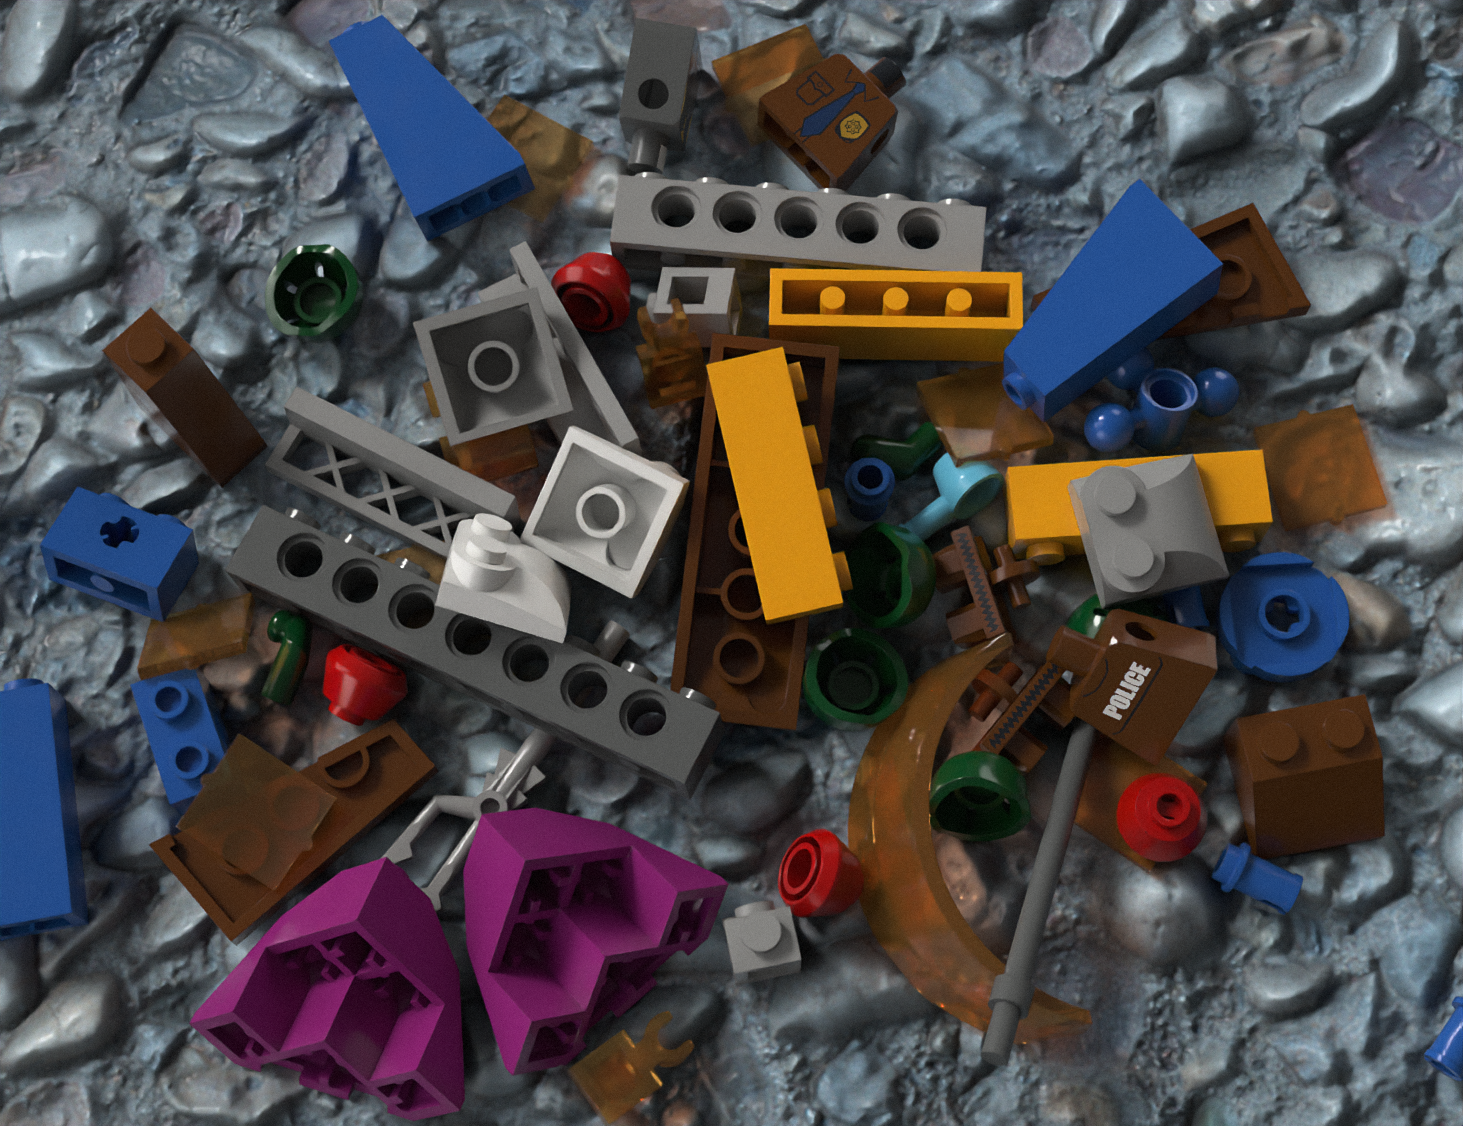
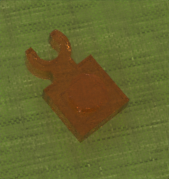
(670, 359)
(623, 1074)

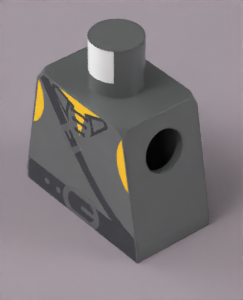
(659, 92)

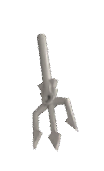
(503, 791)

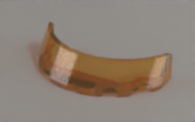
(902, 879)

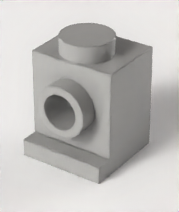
(708, 297)
(761, 942)

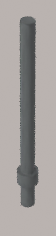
(1013, 991)

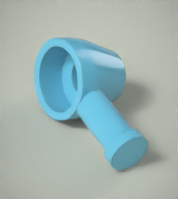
(962, 491)

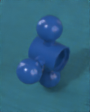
(1161, 405)

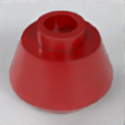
(594, 291)
(361, 684)
(1161, 817)
(819, 875)

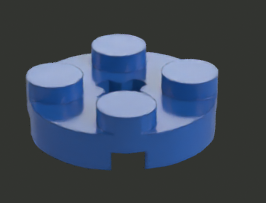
(1305, 591)

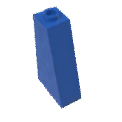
(433, 139)
(1110, 303)
(38, 814)

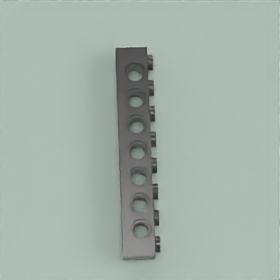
(670, 758)

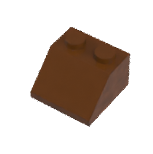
(1308, 777)

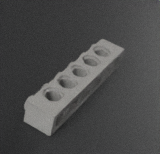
(648, 244)

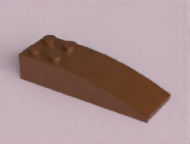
(722, 629)

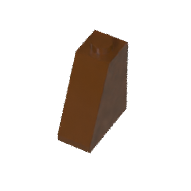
(184, 397)

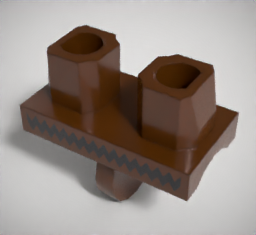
(970, 564)
(1044, 693)

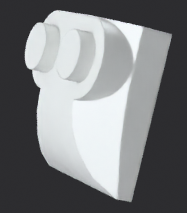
(606, 511)
(504, 580)

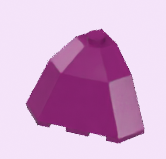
(572, 926)
(351, 996)

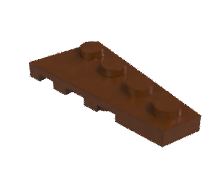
(1253, 282)
(369, 782)

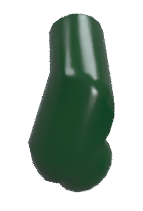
(902, 457)
(293, 656)

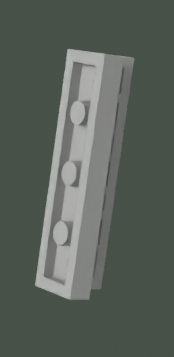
(591, 397)
(393, 460)

